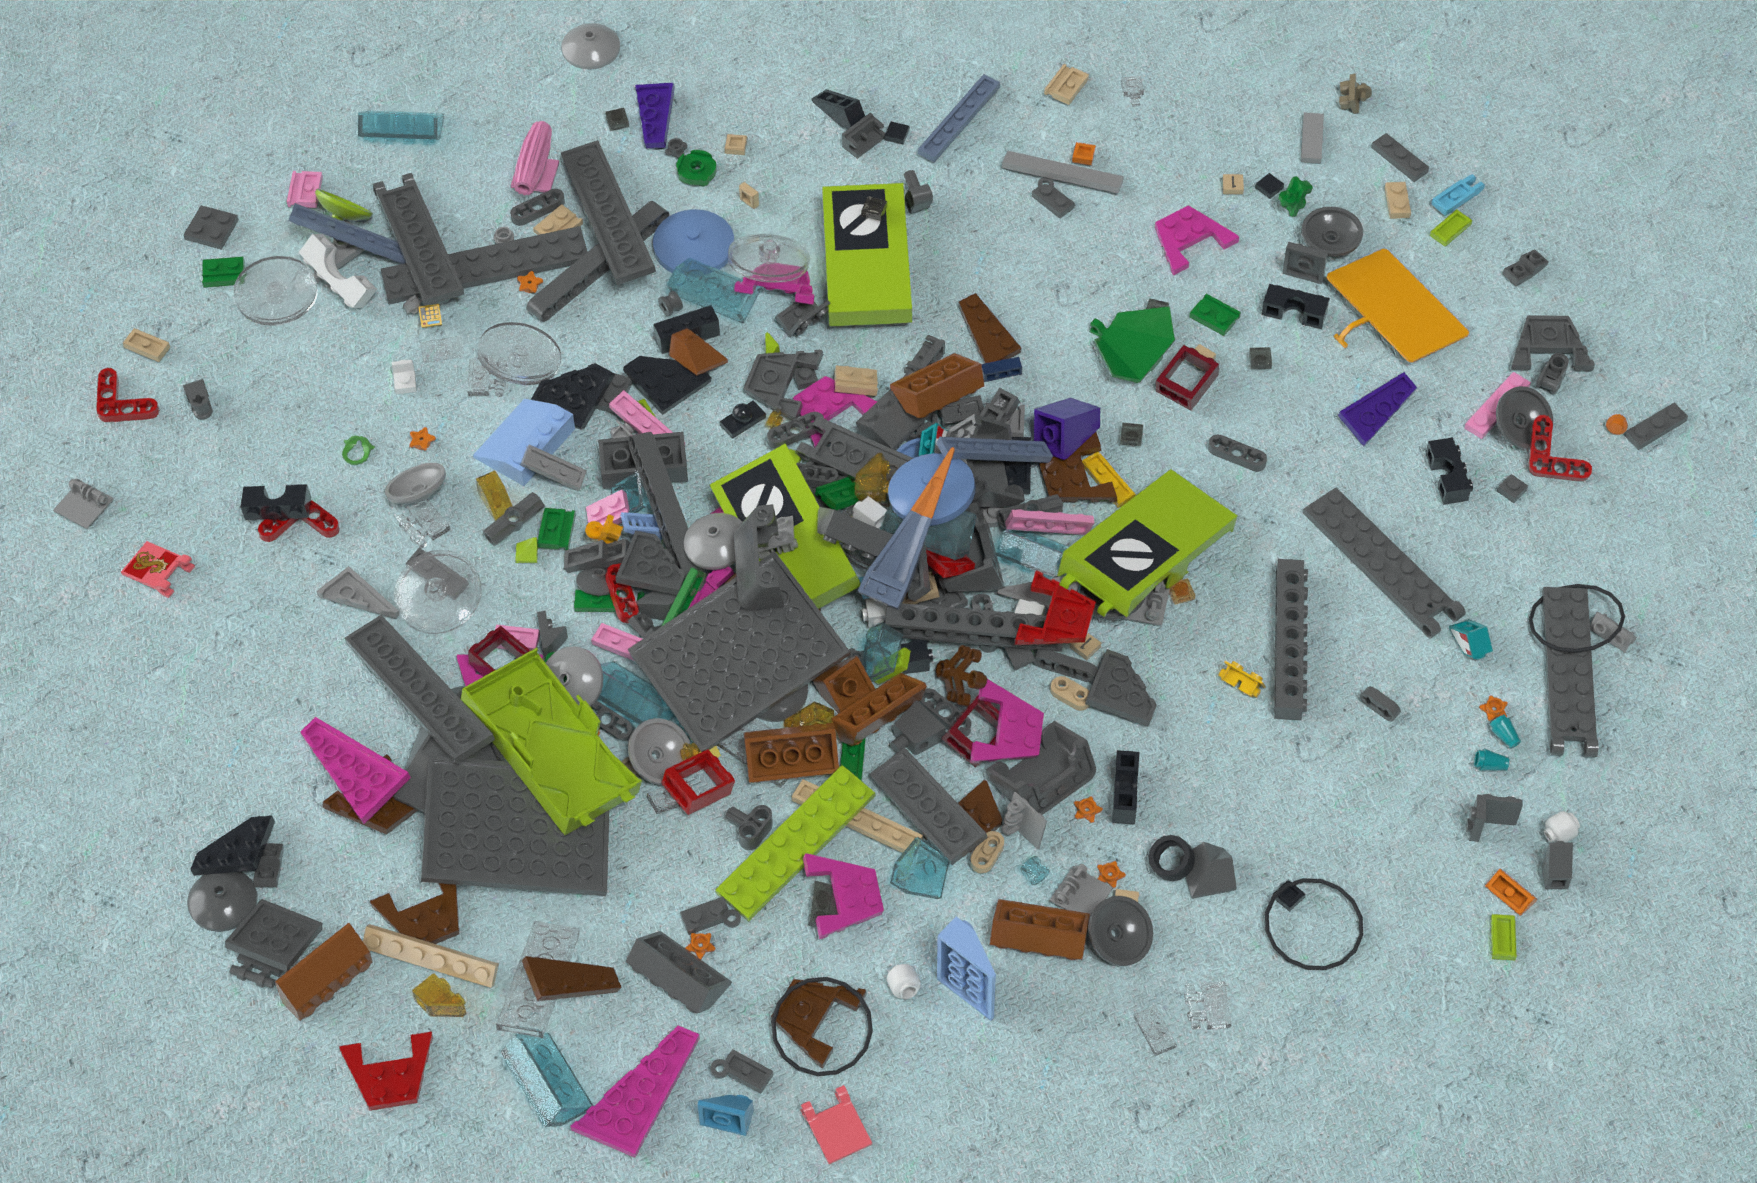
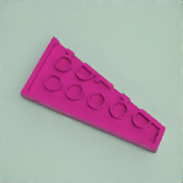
(357, 771)
(634, 1102)

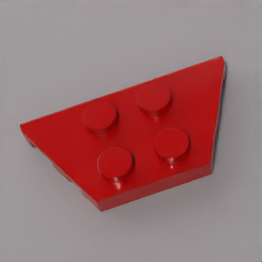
(949, 567)

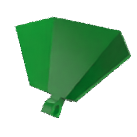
(1134, 341)

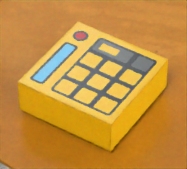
(430, 316)

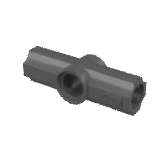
(1048, 504)
(523, 510)

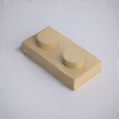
(1397, 200)
(146, 345)

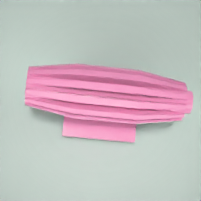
(533, 167)

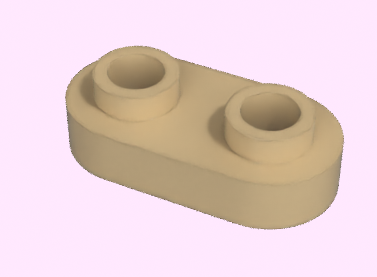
(1069, 693)
(987, 854)

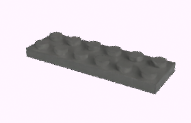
(928, 806)

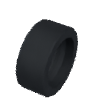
(1160, 846)

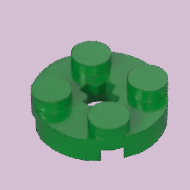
(696, 176)

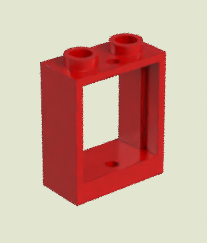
(683, 793)

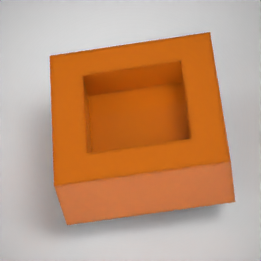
(1083, 153)

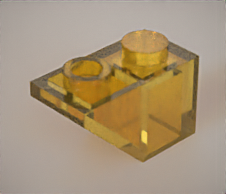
(872, 479)
(810, 715)
(437, 999)

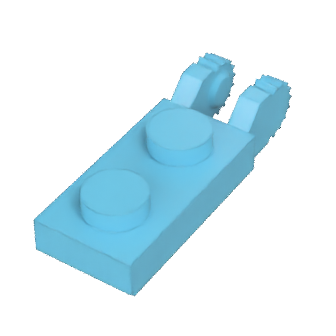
(1457, 195)

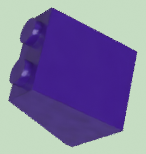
(1065, 425)

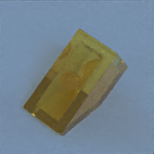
(493, 494)

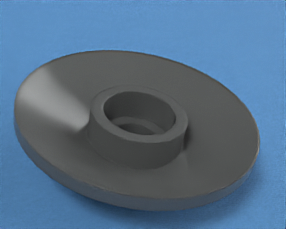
(593, 581)

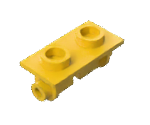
(1235, 673)

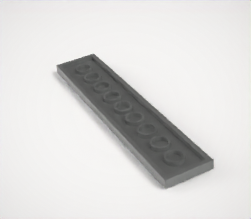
(608, 212)
(497, 262)
(419, 689)

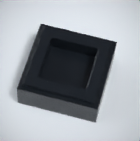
(897, 132)
(1269, 185)
(1290, 897)

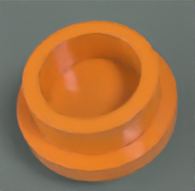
(1617, 424)

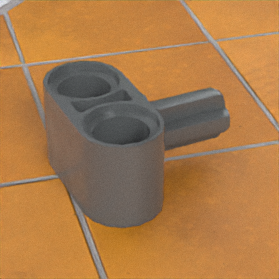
(917, 196)
(751, 825)

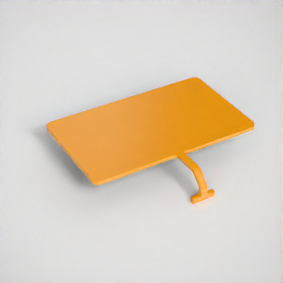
(1396, 306)

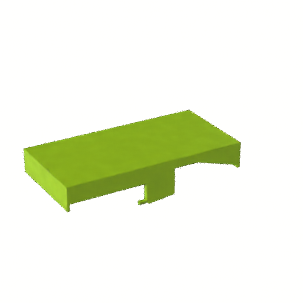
(551, 741)

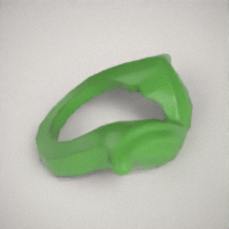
(351, 442)

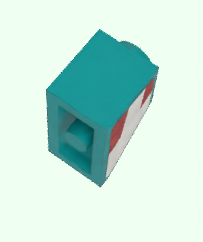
(930, 437)
(1472, 638)

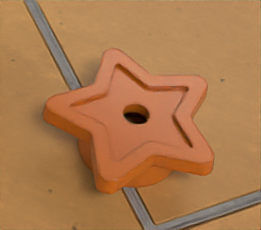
(529, 287)
(421, 444)
(1494, 703)
(1091, 805)
(1110, 868)
(697, 939)

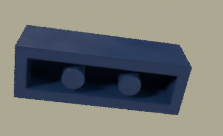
(1002, 369)

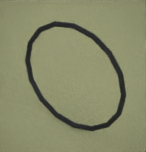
(1584, 648)
(1311, 967)
(808, 1071)

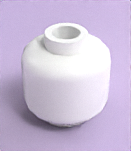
(1561, 827)
(903, 981)

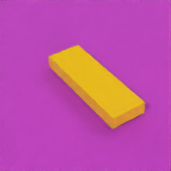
(1103, 472)

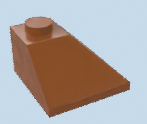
(694, 352)
(844, 684)

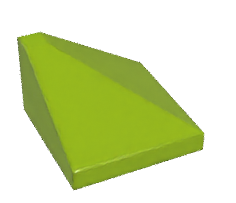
(771, 345)
(527, 551)

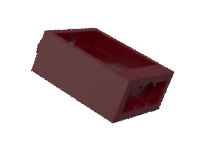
(1180, 394)
(492, 640)
(958, 740)

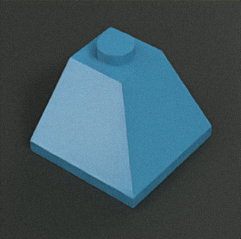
(726, 1113)

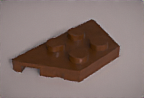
(982, 808)

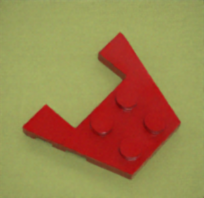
(1066, 618)
(392, 1081)

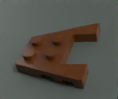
(1069, 477)
(384, 820)
(429, 920)
(805, 1011)

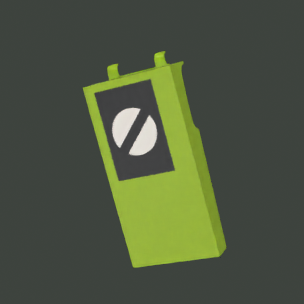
(866, 256)
(776, 480)
(1145, 543)

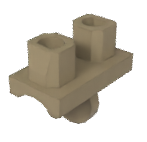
(1356, 94)

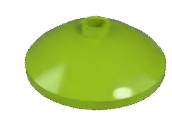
(342, 207)

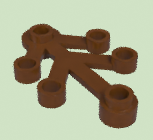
(975, 679)

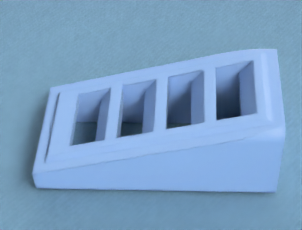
(648, 520)

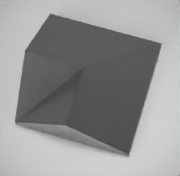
(1211, 872)

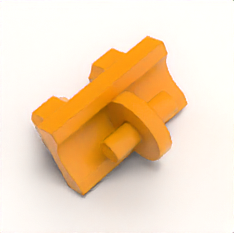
(608, 532)

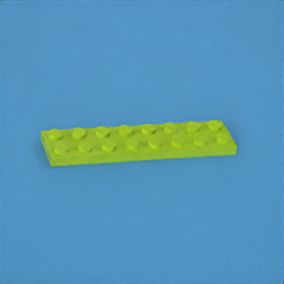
(802, 833)

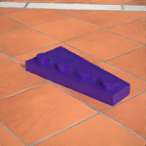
(655, 111)
(1374, 410)

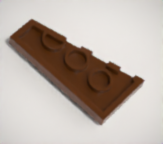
(986, 330)
(566, 979)

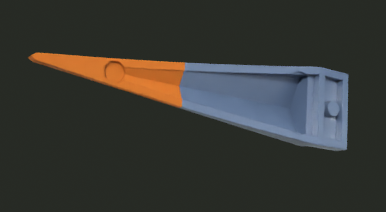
(895, 566)

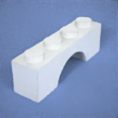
(320, 255)

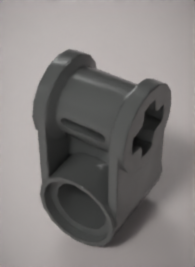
(1551, 375)
(198, 398)

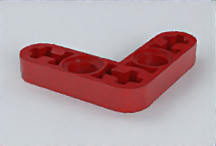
(112, 403)
(1544, 456)
(317, 524)
(619, 602)

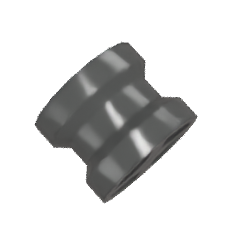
(670, 303)

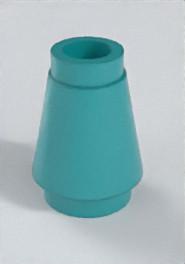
(1504, 729)
(1490, 761)

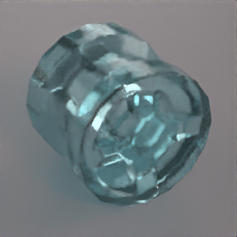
(1034, 870)

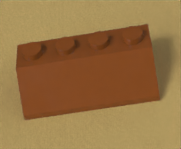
(938, 385)
(878, 708)
(791, 752)
(1039, 929)
(323, 972)

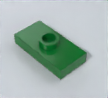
(593, 603)

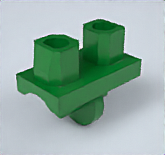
(1294, 196)

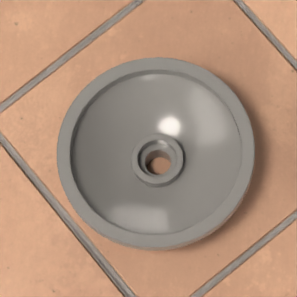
(590, 46)
(416, 483)
(708, 549)
(582, 672)
(660, 738)

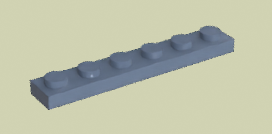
(958, 118)
(346, 232)
(995, 449)

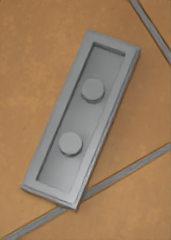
(1312, 137)
(553, 467)

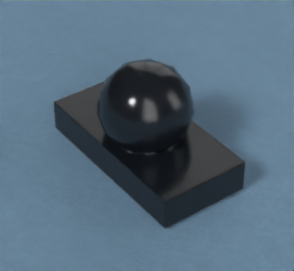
(742, 418)

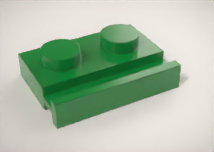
(221, 271)
(1215, 314)
(838, 493)
(556, 528)

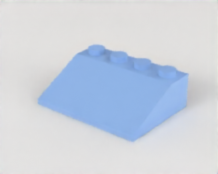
(529, 424)
(965, 966)

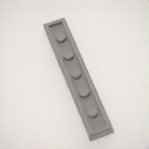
(1062, 172)

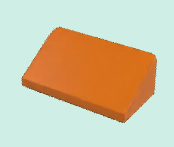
(1511, 892)

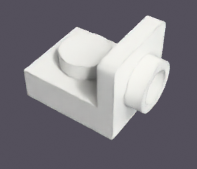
(404, 376)

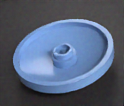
(695, 236)
(914, 476)

